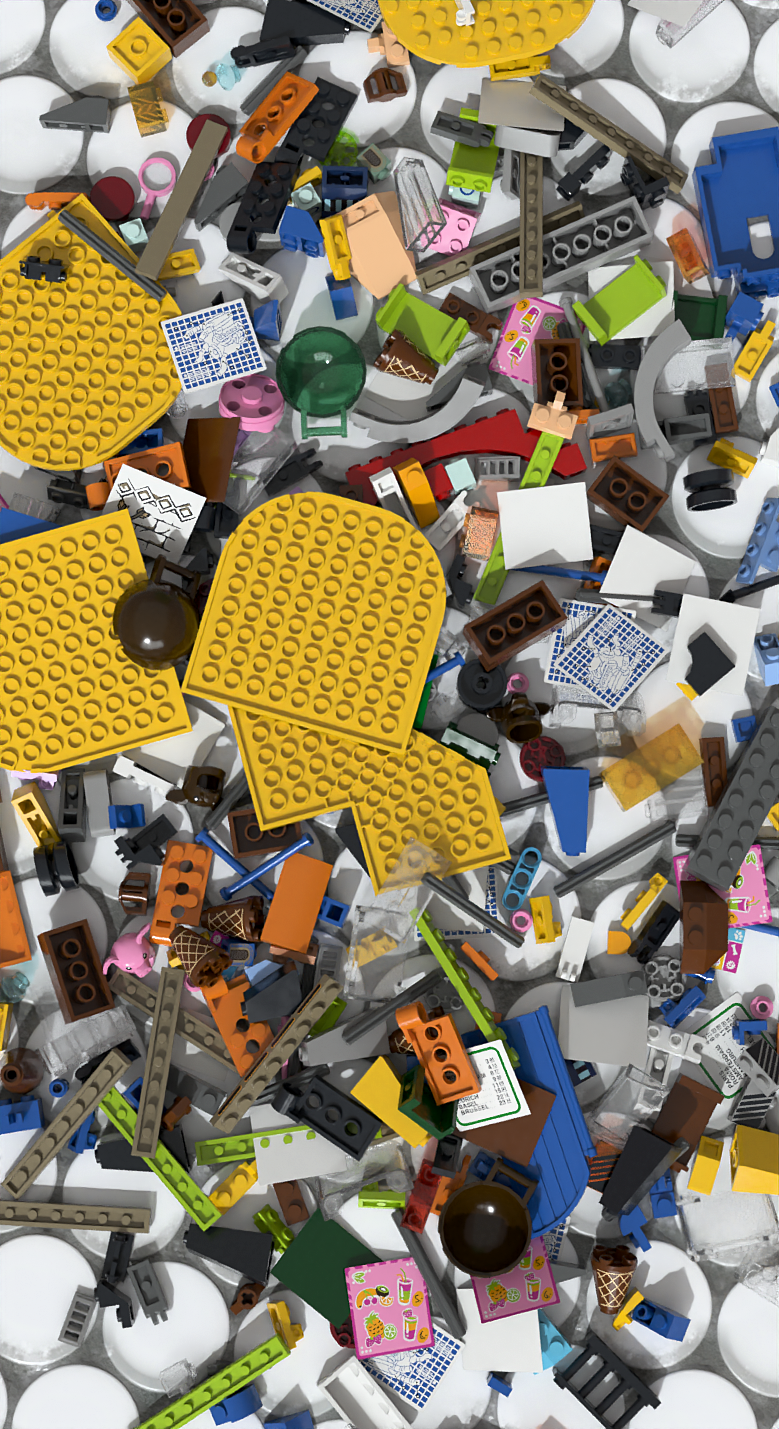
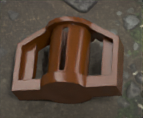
(384, 85)
(135, 893)
(175, 1112)
(247, 1297)

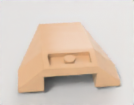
(377, 244)

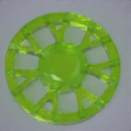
(338, 151)

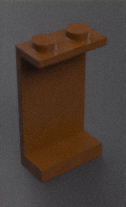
(686, 1115)

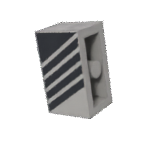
(761, 1065)
(751, 1106)

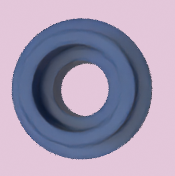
(103, 4)

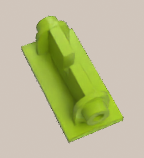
(329, 1017)
(269, 1220)

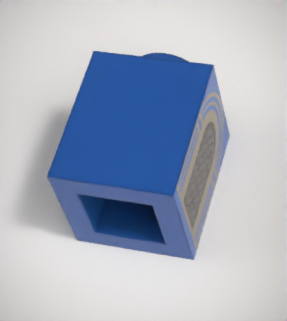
(240, 951)

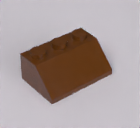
(557, 368)

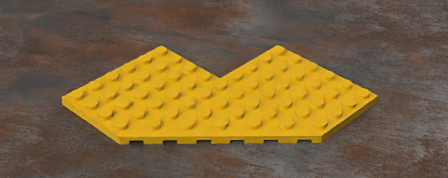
(392, 796)

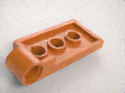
(256, 146)
(145, 460)
(167, 898)
(414, 1023)

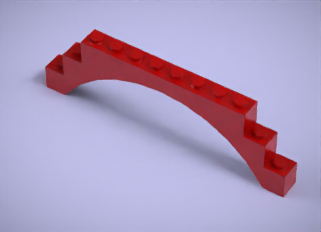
(492, 435)

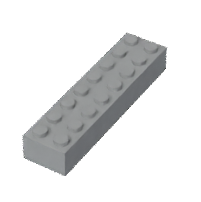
(566, 253)

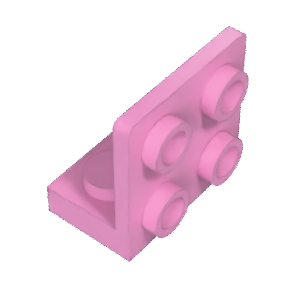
(459, 228)

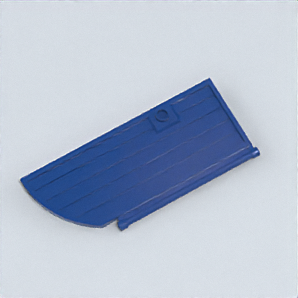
(565, 1140)

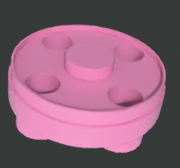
(254, 400)

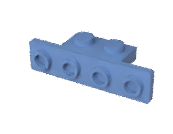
(764, 544)

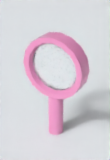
(157, 180)

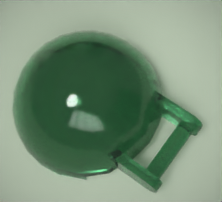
(321, 377)

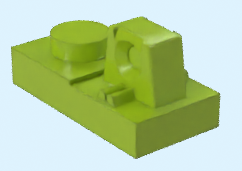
(372, 1198)

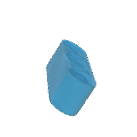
(530, 870)

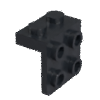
(647, 196)

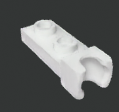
(449, 523)
(128, 768)
(674, 1041)

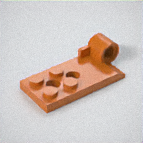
(225, 1007)

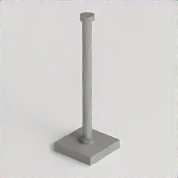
(608, 420)

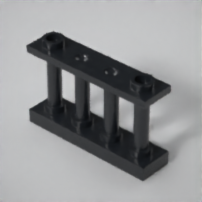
(611, 1363)

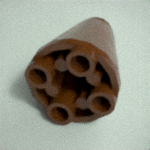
(27, 1067)

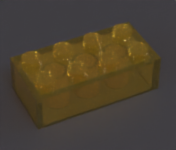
(651, 768)

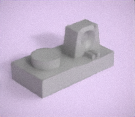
(510, 167)

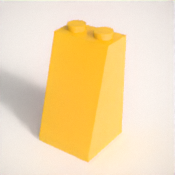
(380, 1093)
(754, 1161)

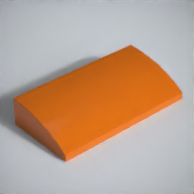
(296, 903)
(13, 939)

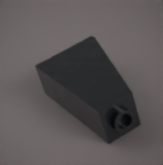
(302, 23)
(117, 1153)
(637, 1170)
(235, 1250)

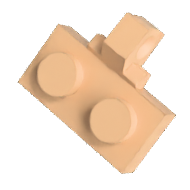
(388, 45)
(553, 418)

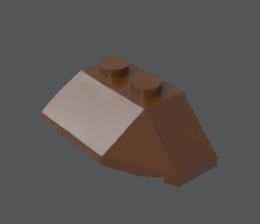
(701, 927)

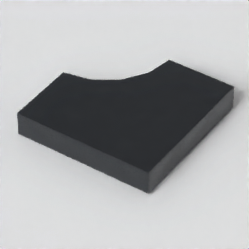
(708, 664)

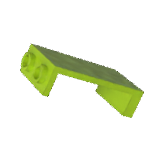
(470, 165)
(621, 301)
(424, 325)

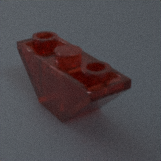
(421, 1198)

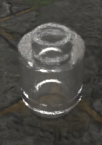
(472, 351)
(179, 407)

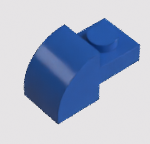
(333, 912)
(632, 1224)
(236, 1405)

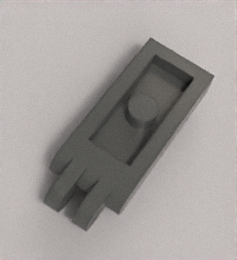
(461, 130)
(148, 1290)

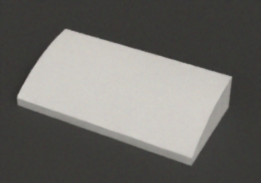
(360, 1398)

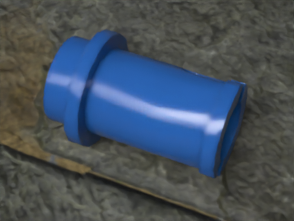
(707, 977)
(55, 1091)

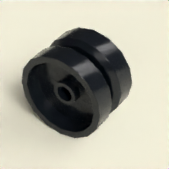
(710, 490)
(476, 697)
(56, 868)

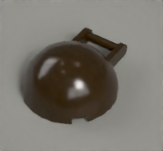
(158, 618)
(487, 1224)

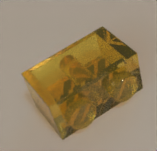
(147, 109)

